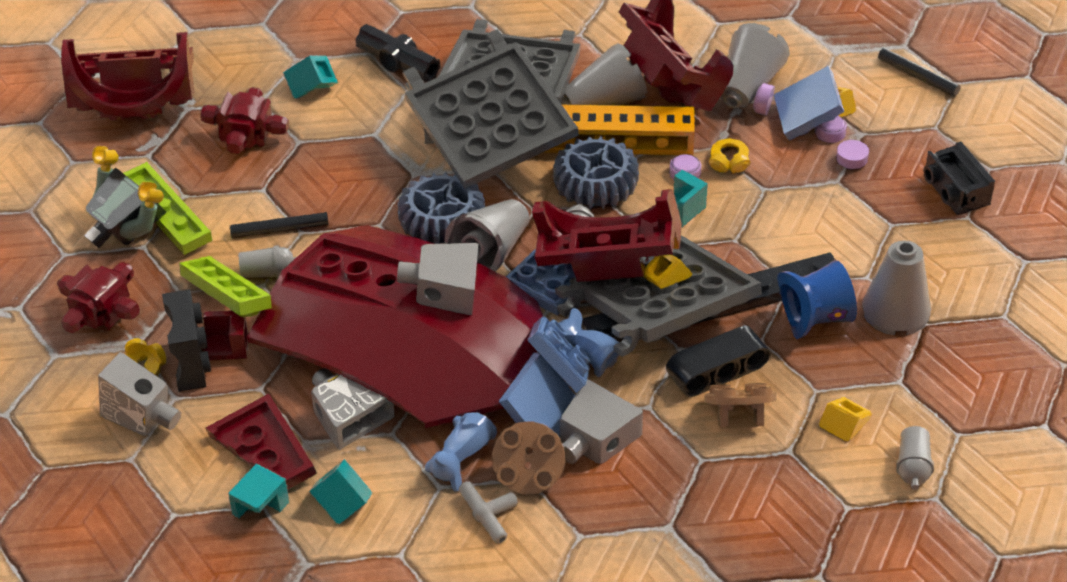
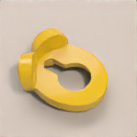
(737, 164)
(138, 350)

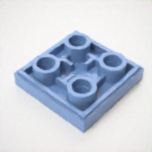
(808, 103)
(542, 281)
(566, 360)
(538, 394)

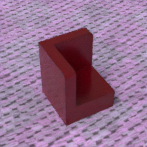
(225, 335)

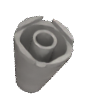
(755, 59)
(607, 81)
(493, 228)
(899, 291)

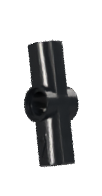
(397, 52)

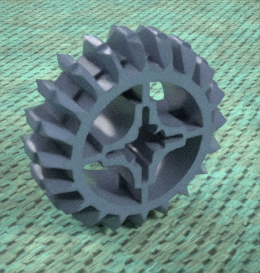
(596, 172)
(433, 203)

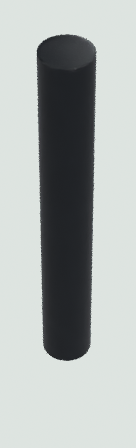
(919, 72)
(279, 224)

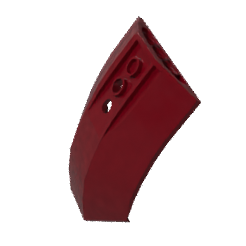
(383, 339)

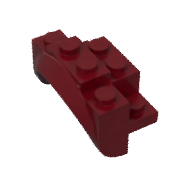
(667, 63)
(129, 80)
(606, 245)

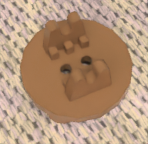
(754, 396)
(511, 455)

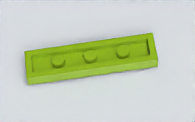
(179, 222)
(225, 286)

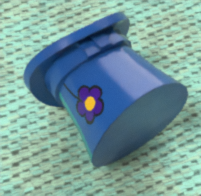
(817, 297)

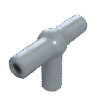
(485, 511)

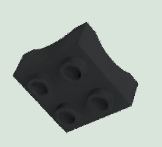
(187, 340)

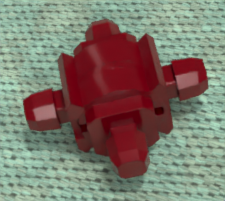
(244, 120)
(98, 297)

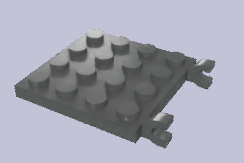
(551, 58)
(489, 112)
(654, 312)

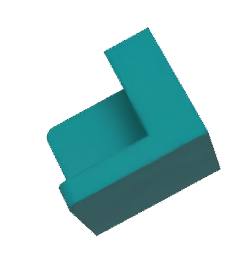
(310, 74)
(689, 195)
(257, 490)
(341, 492)

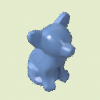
(594, 343)
(469, 435)

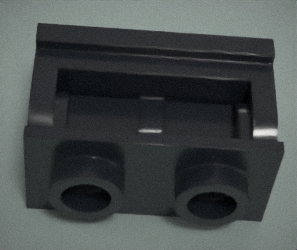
(959, 178)

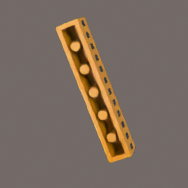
(641, 128)

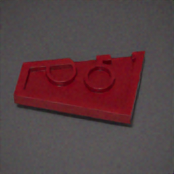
(264, 438)

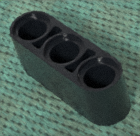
(717, 360)

